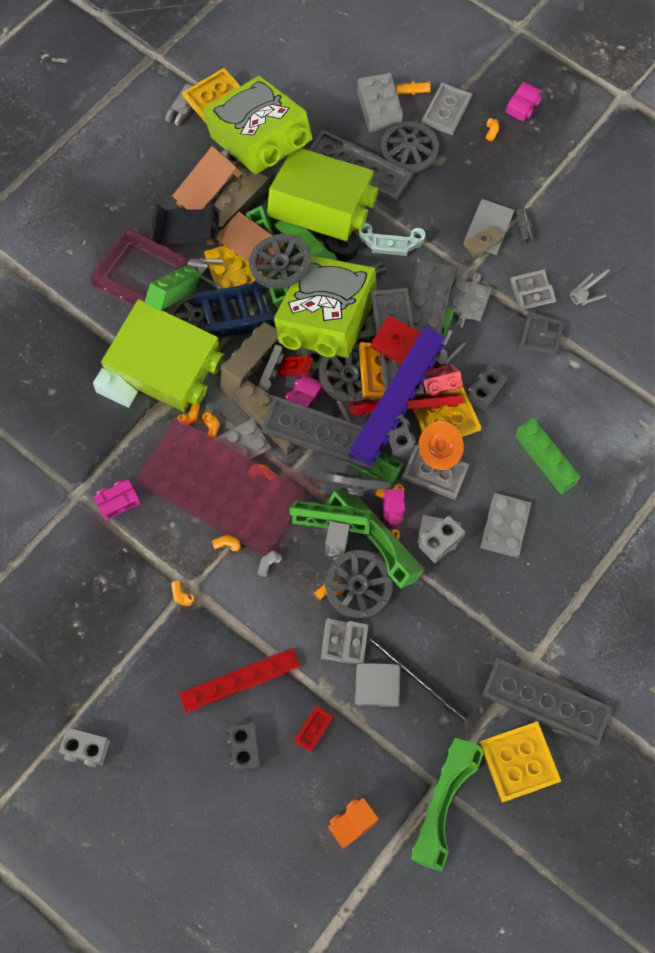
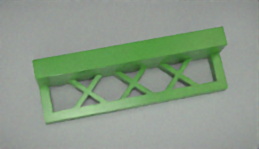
(383, 468)
(330, 513)

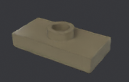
(483, 241)

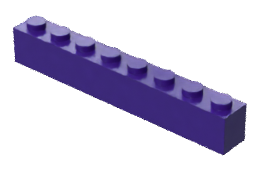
(397, 395)

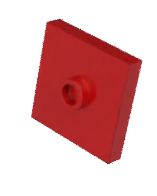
(394, 340)

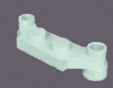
(391, 244)

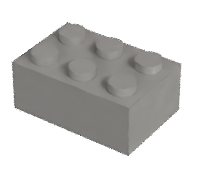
(379, 102)

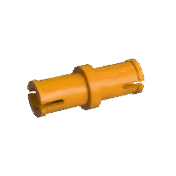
(412, 88)

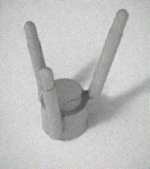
(200, 266)
(580, 293)
(442, 358)

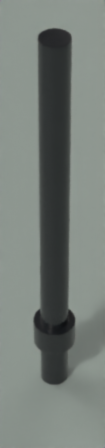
(449, 704)

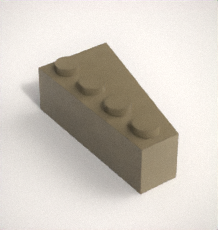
(241, 195)
(248, 359)
(256, 405)

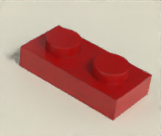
(295, 366)
(313, 729)

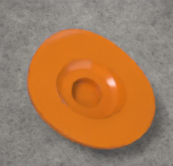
(441, 445)

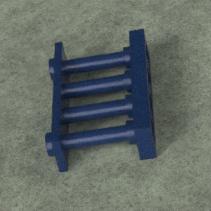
(234, 326)

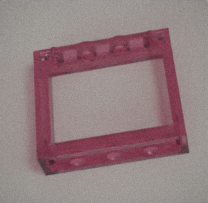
(128, 237)

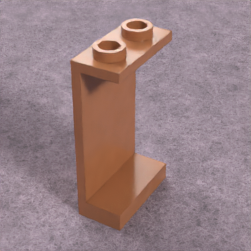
(205, 180)
(242, 236)

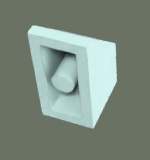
(114, 388)

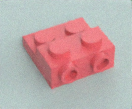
(441, 379)

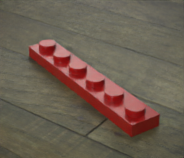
(432, 402)
(239, 680)

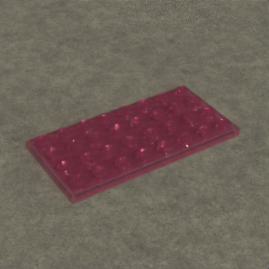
(220, 487)

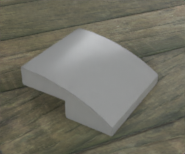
(532, 290)
(344, 641)
(377, 685)

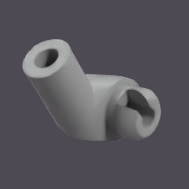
(267, 560)

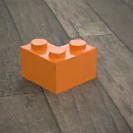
(353, 823)

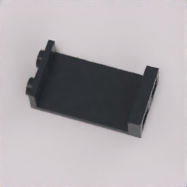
(185, 226)

